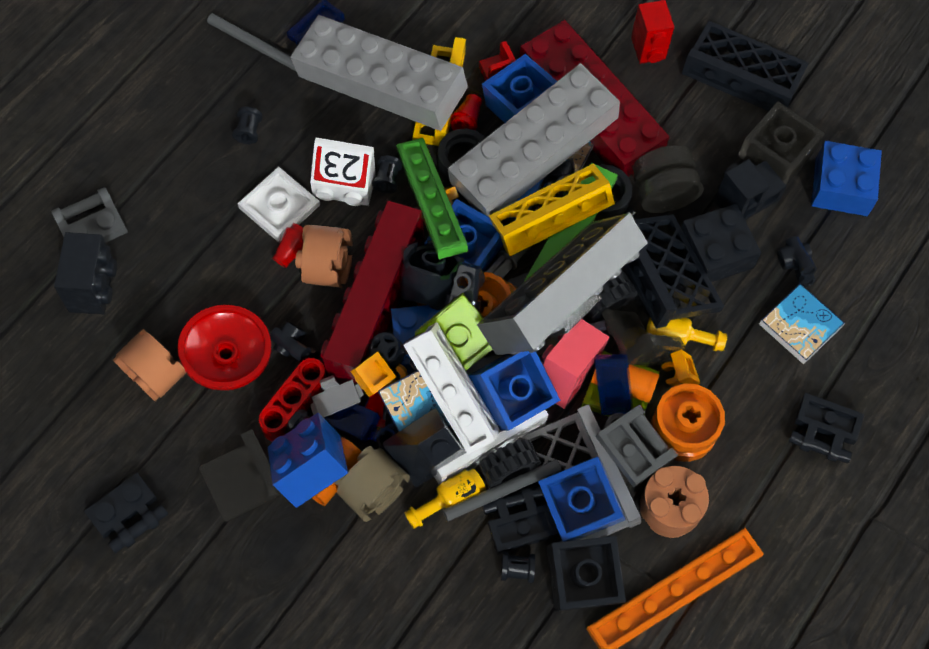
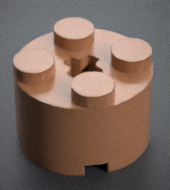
(325, 255)
(149, 365)
(688, 491)

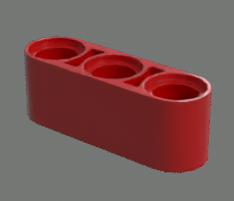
(294, 386)

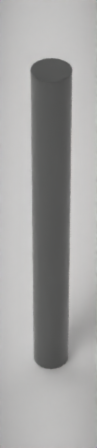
(251, 40)
(501, 490)

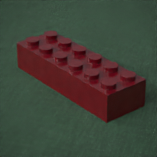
(634, 131)
(373, 291)

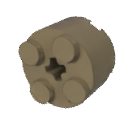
(372, 483)

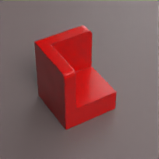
(495, 64)

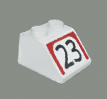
(342, 172)

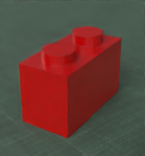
(652, 31)

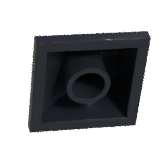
(424, 447)

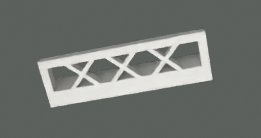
(452, 389)
(504, 437)

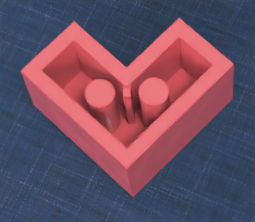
(572, 359)

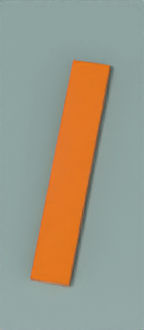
(675, 591)

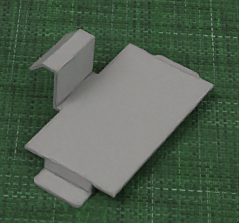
(335, 396)

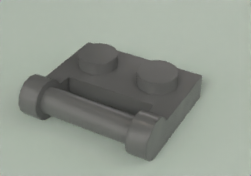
(102, 222)
(629, 451)

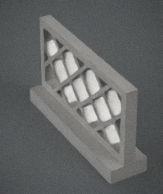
(588, 430)

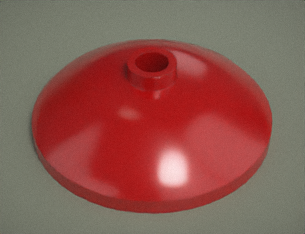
(223, 331)

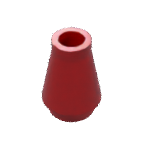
(467, 114)
(289, 245)

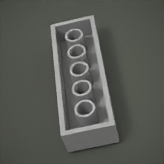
(380, 72)
(534, 141)

